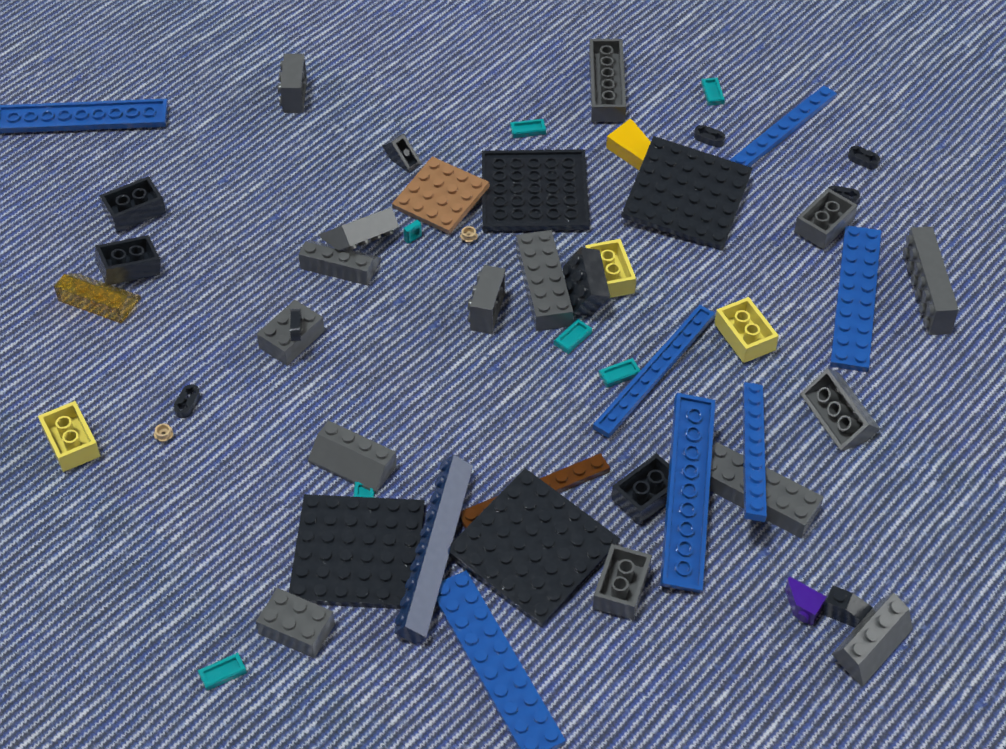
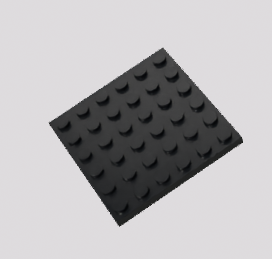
(535, 190)
(687, 193)
(533, 547)
(355, 550)

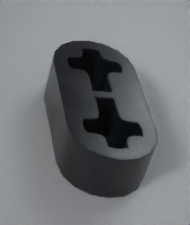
(709, 136)
(863, 157)
(847, 192)
(295, 325)
(190, 402)

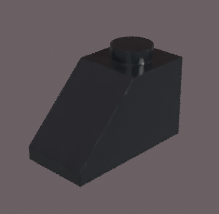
(402, 153)

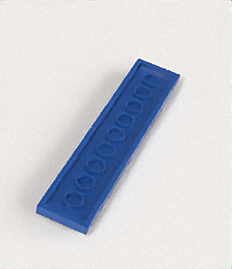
(83, 115)
(856, 299)
(688, 493)
(497, 665)

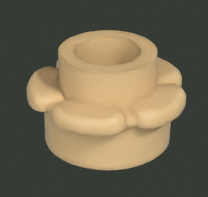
(468, 234)
(163, 429)

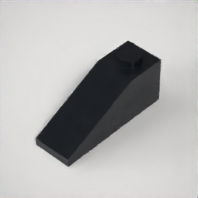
(845, 607)

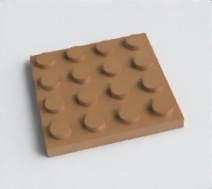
(440, 195)

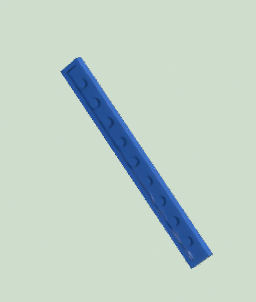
(784, 127)
(653, 371)
(754, 453)

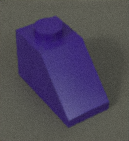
(804, 601)

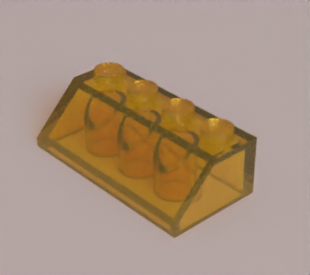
(95, 296)

